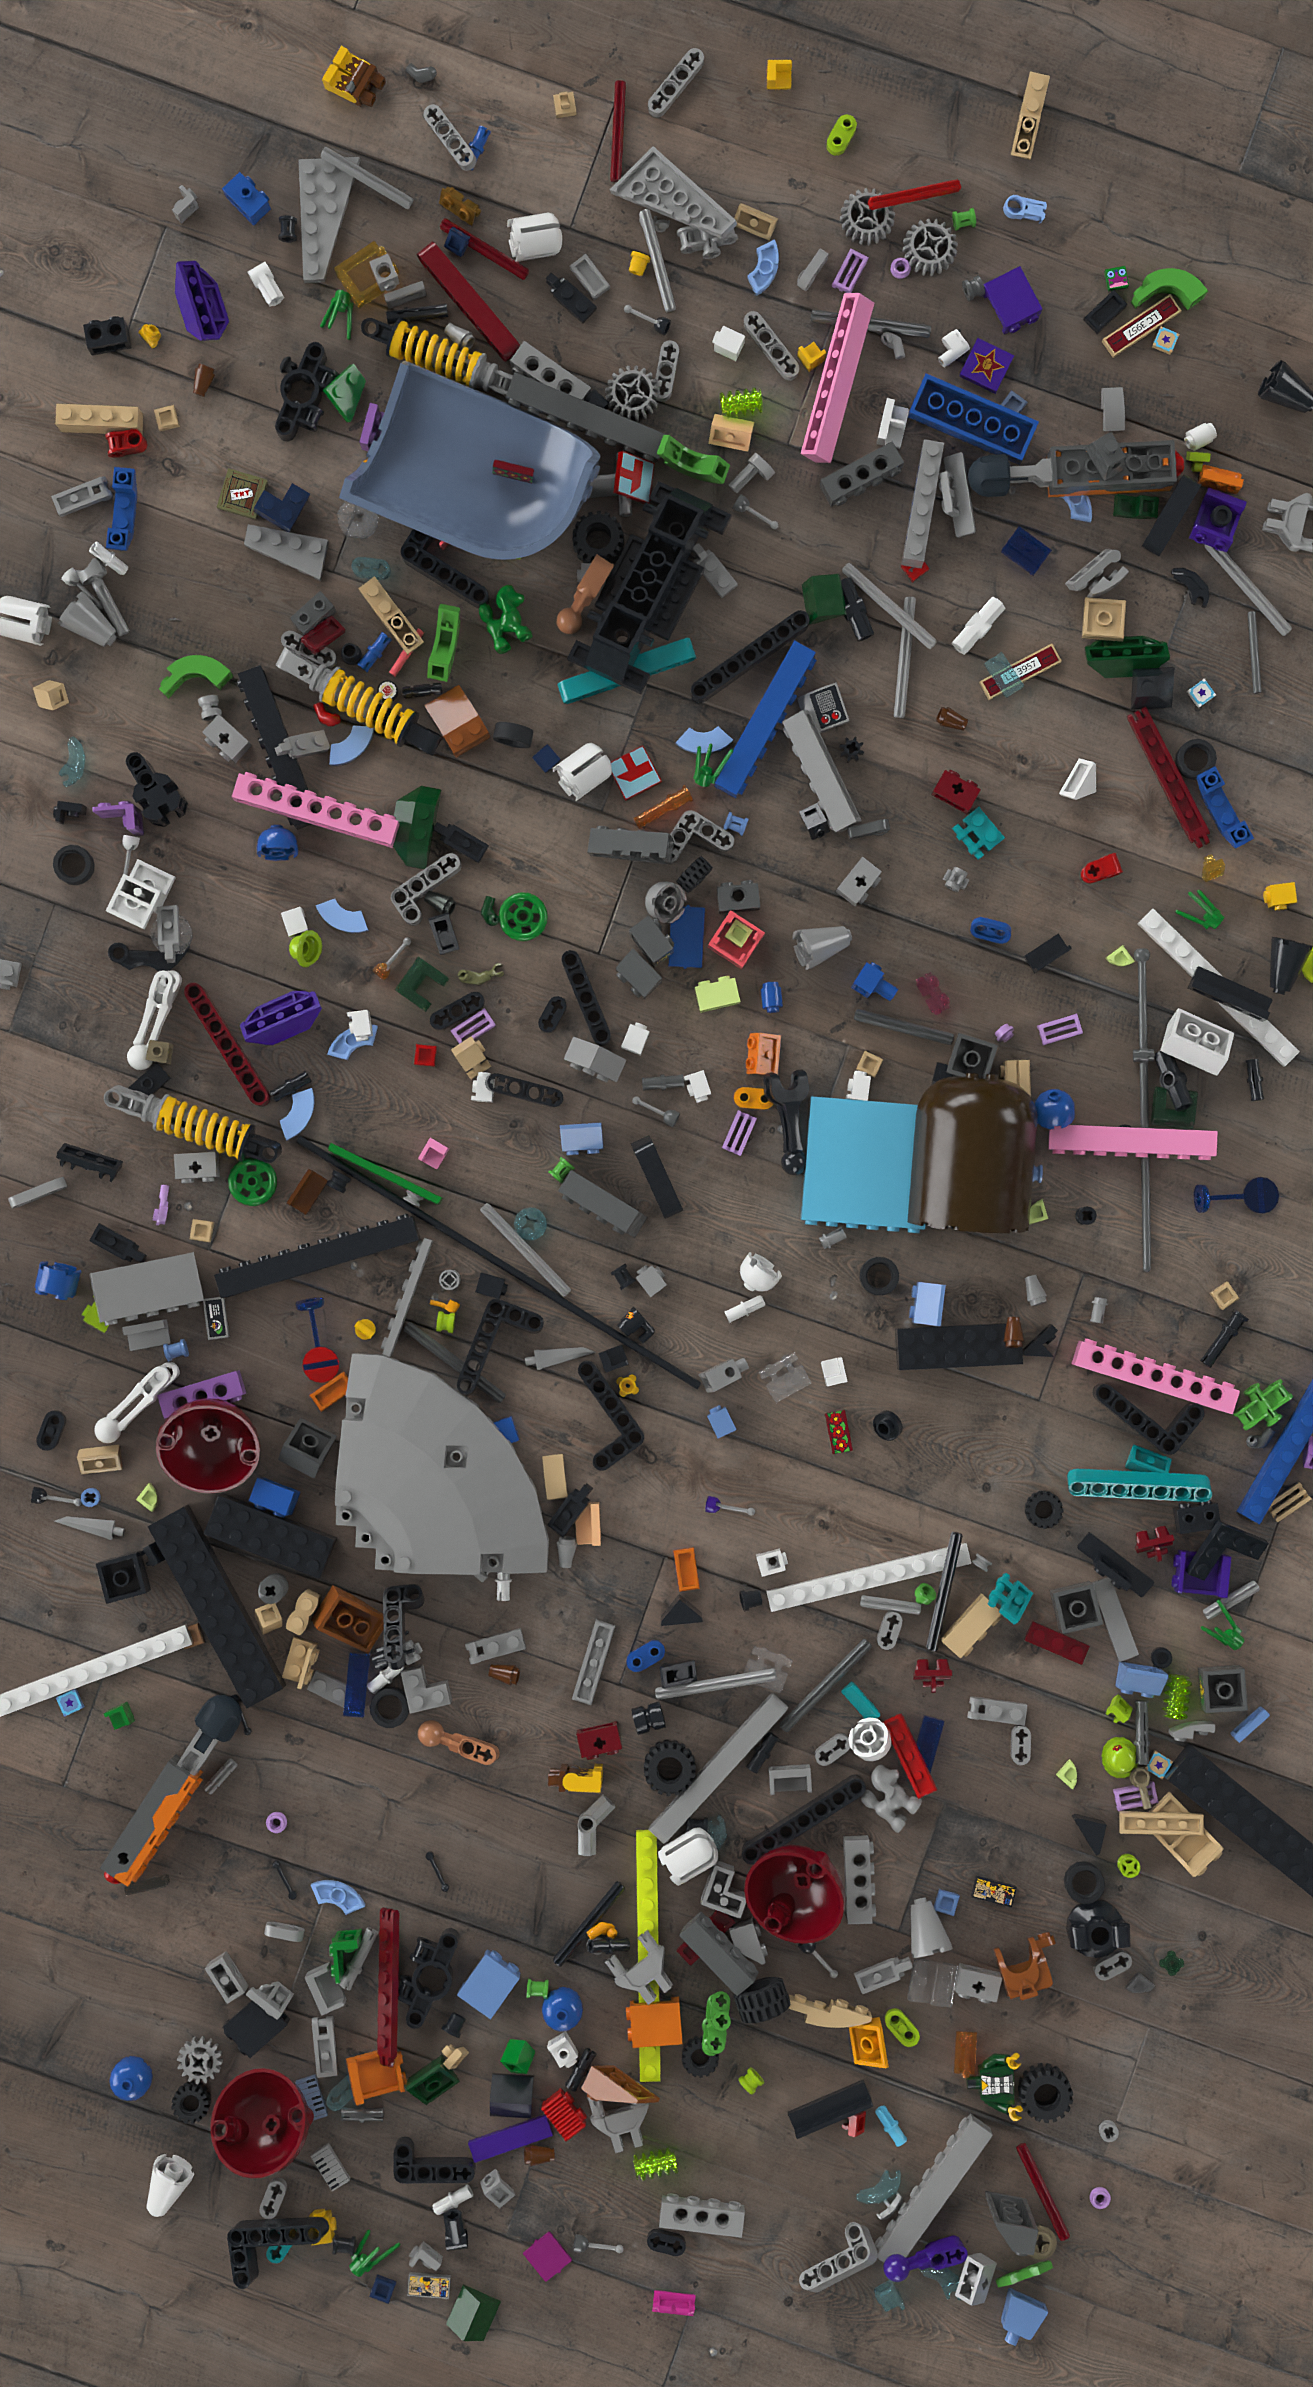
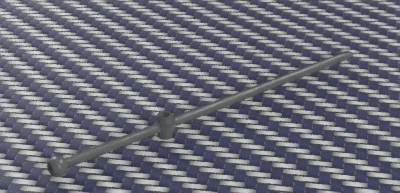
(1142, 1056)

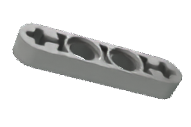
(673, 81)
(451, 136)
(769, 347)

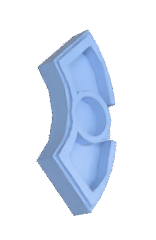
(766, 268)
(1080, 507)
(691, 740)
(352, 747)
(342, 919)
(346, 1044)
(299, 1115)
(339, 1894)

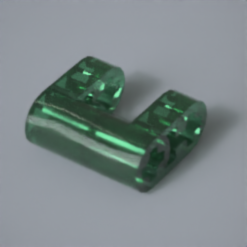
(413, 979)
(1170, 1117)

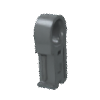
(870, 828)

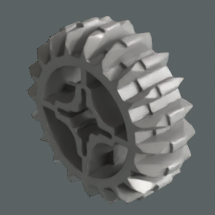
(856, 229)
(943, 238)
(646, 402)

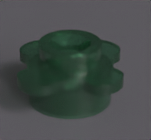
(1177, 1963)

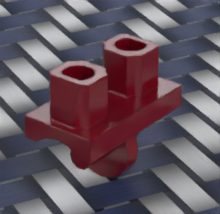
(1162, 1539)
(941, 1673)

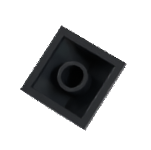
(681, 1612)
(511, 2095)

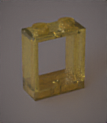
(341, 270)

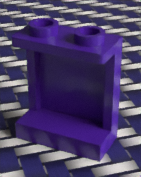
(1013, 300)
(1208, 534)
(1215, 1583)

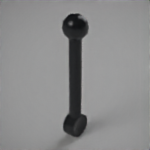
(247, 1731)
(429, 1856)
(292, 1894)

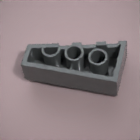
(631, 845)
(603, 1204)

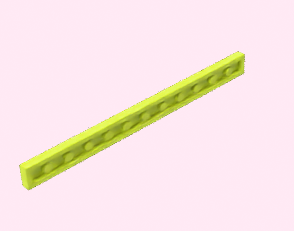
(647, 1920)

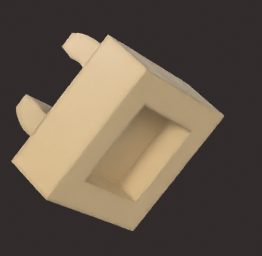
(564, 104)
(454, 2055)

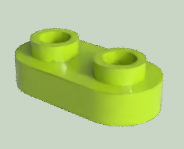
(841, 133)
(902, 2026)

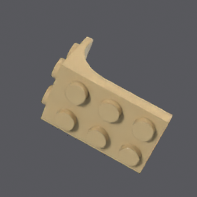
(1189, 1850)

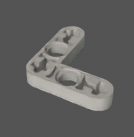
(697, 830)

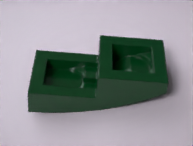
(1136, 507)

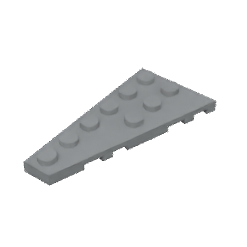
(668, 191)
(323, 207)

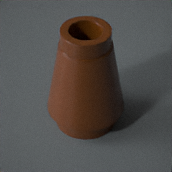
(202, 379)
(951, 719)
(1013, 1333)
(505, 1673)
(538, 2155)

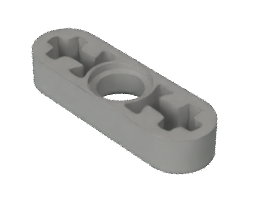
(674, 358)
(297, 637)
(37, 1192)

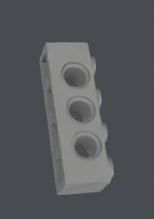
(528, 355)
(856, 1912)
(709, 2224)

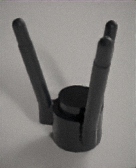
(379, 1659)

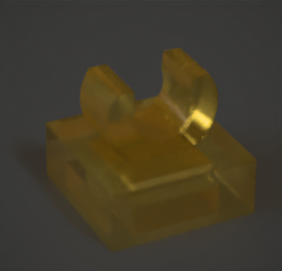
(1212, 868)

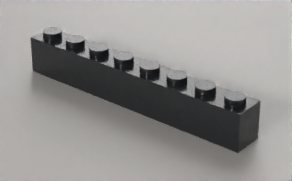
(272, 732)

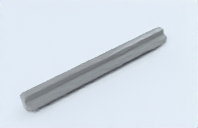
(367, 178)
(657, 260)

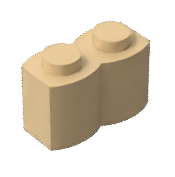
(305, 1607)

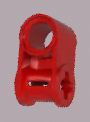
(121, 443)
(1104, 868)

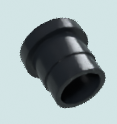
(353, 659)
(750, 1599)
(454, 2025)

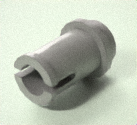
(832, 1238)
(1098, 1310)

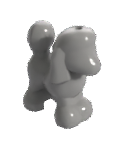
(895, 1797)

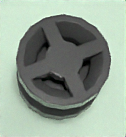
(973, 288)

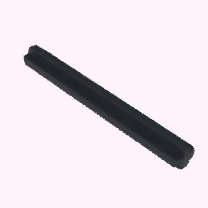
(591, 1920)

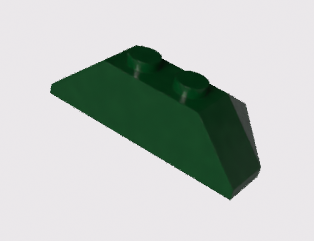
(1119, 658)
(416, 820)

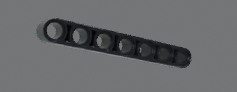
(755, 648)
(809, 1810)

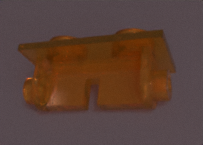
(965, 2053)

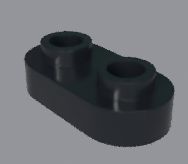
(50, 1429)

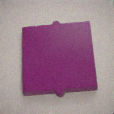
(547, 2256)

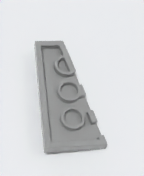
(291, 549)

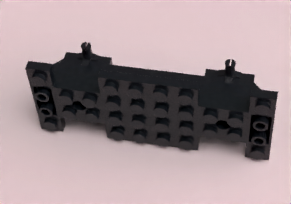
(648, 586)

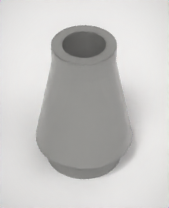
(460, 336)
(1035, 1292)
(566, 1551)

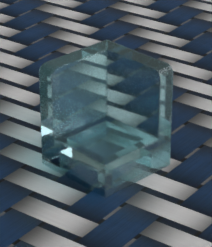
(889, 2296)

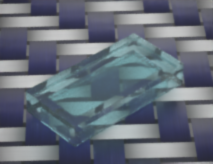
(1004, 675)

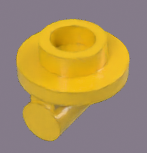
(150, 334)
(365, 1329)

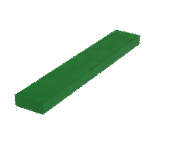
(384, 1173)

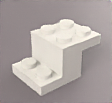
(140, 894)

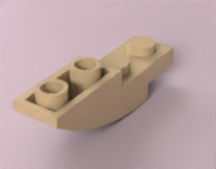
(1030, 115)
(391, 615)
(837, 2015)

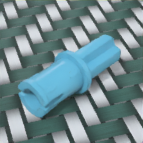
(891, 2125)

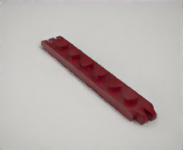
(1169, 777)
(388, 1986)

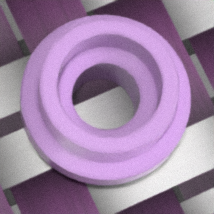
(903, 263)
(1004, 1033)
(276, 1828)
(1104, 2202)

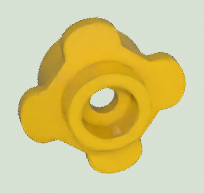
(622, 1385)

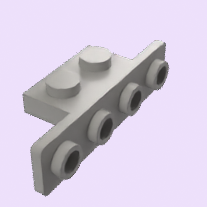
(956, 494)

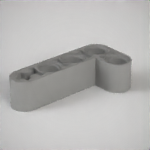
(428, 884)
(837, 2262)

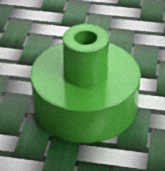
(925, 1594)

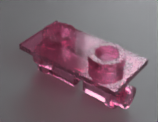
(931, 986)

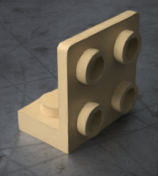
(299, 1661)

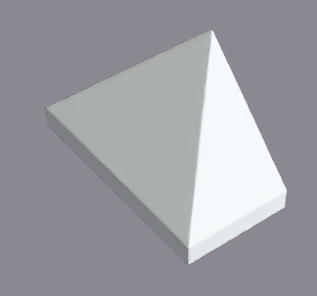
(1080, 781)

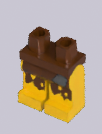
(353, 78)
(576, 1779)

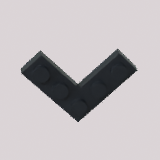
(1220, 1538)

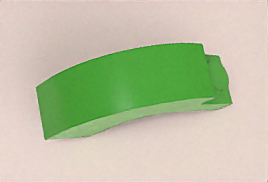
(1171, 281)
(691, 463)
(445, 643)
(192, 667)

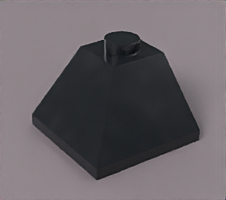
(1152, 688)

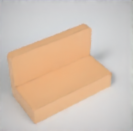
(731, 432)
(588, 1526)

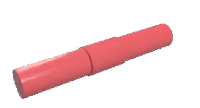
(402, 658)

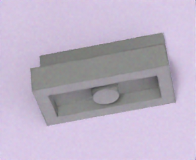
(147, 1334)

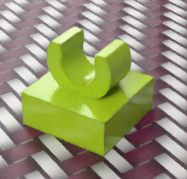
(1197, 460)
(1120, 1709)

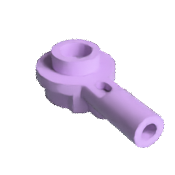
(161, 1213)

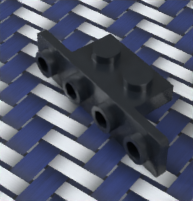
(1114, 1566)

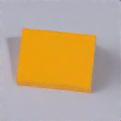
(869, 2044)

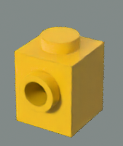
(1280, 896)
(328, 2238)

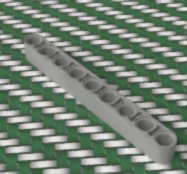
(718, 1768)

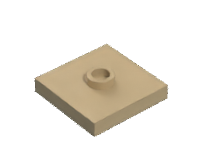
(1103, 619)

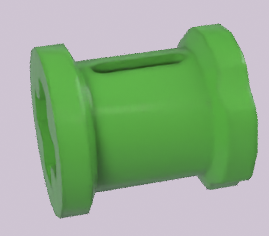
(964, 219)
(561, 1170)
(537, 1988)

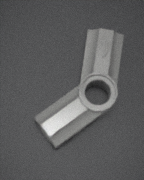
(587, 1835)

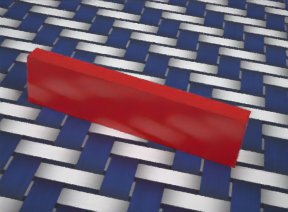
(910, 1756)

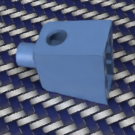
(1022, 2316)

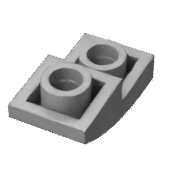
(1113, 409)
(1103, 586)
(1186, 1730)

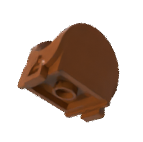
(1030, 1976)

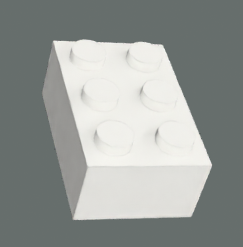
(1197, 1042)

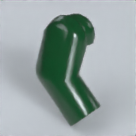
(488, 913)

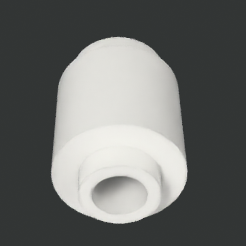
(1200, 436)

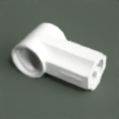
(264, 280)

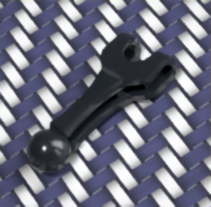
(788, 1107)

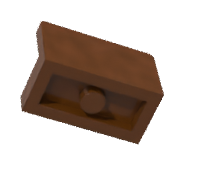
(307, 1191)

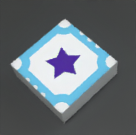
(1201, 693)

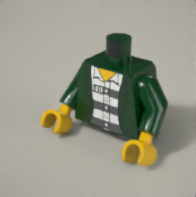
(996, 2083)

